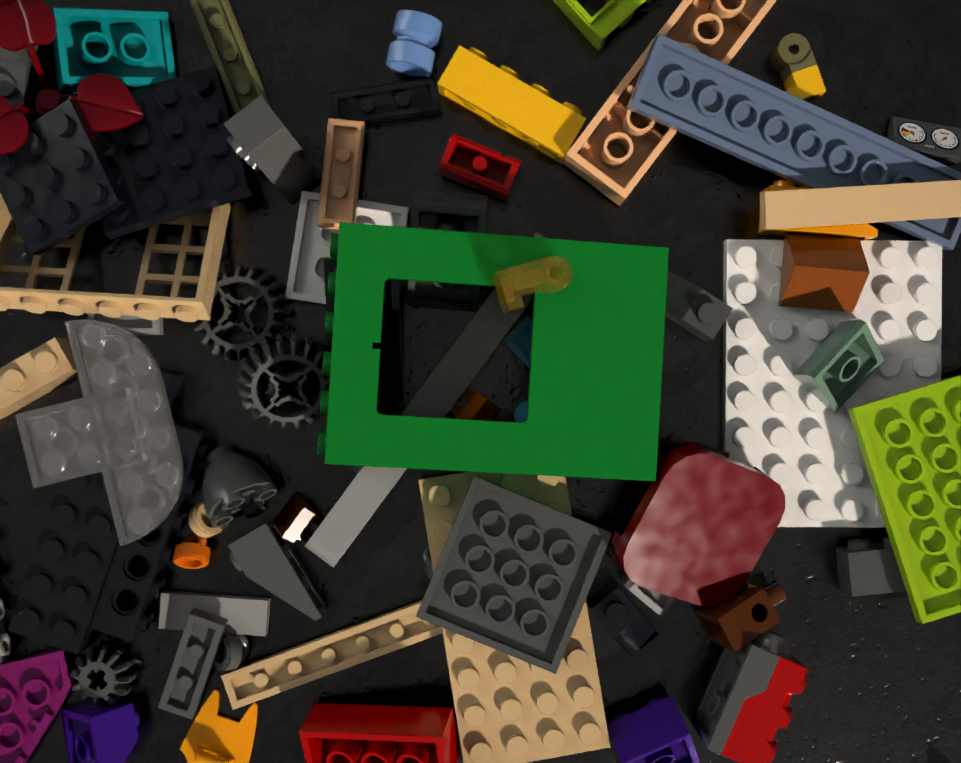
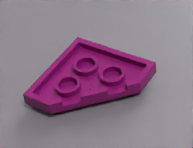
(29, 700)

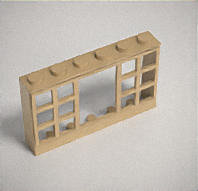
(113, 304)

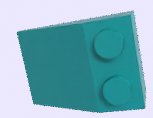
(112, 42)

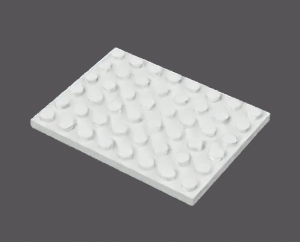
(775, 419)

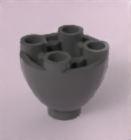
(234, 487)

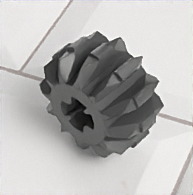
(92, 667)

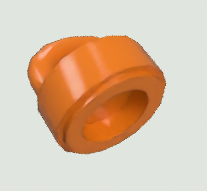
(190, 554)

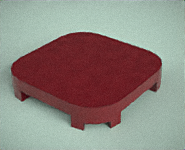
(699, 526)

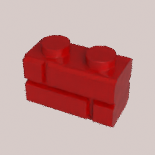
(479, 167)

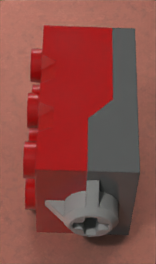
(750, 699)

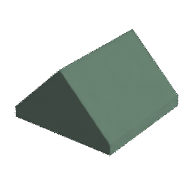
(841, 364)

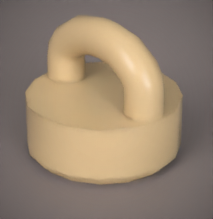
(200, 523)

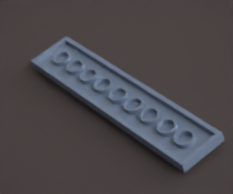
(779, 131)

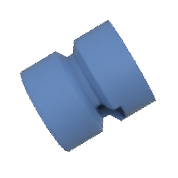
(415, 37)

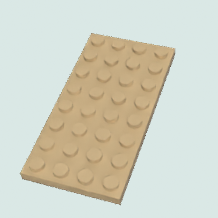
(500, 702)

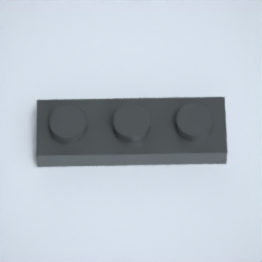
(192, 663)

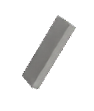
(244, 613)

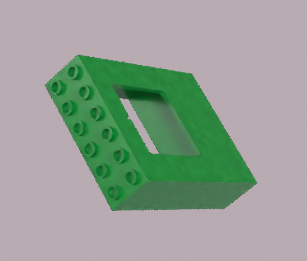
(590, 357)

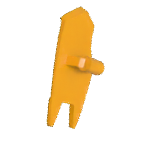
(218, 737)

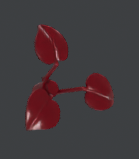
(101, 96)

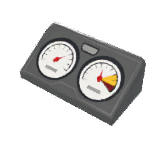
(929, 139)

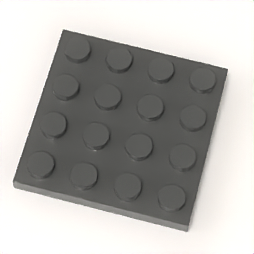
(514, 574)

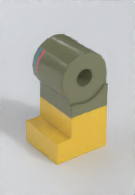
(798, 68)

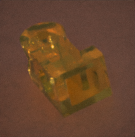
(542, 275)

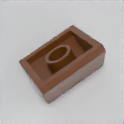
(822, 272)

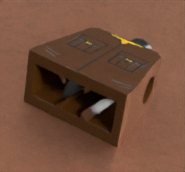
(742, 616)

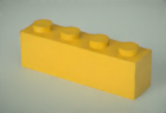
(510, 103)

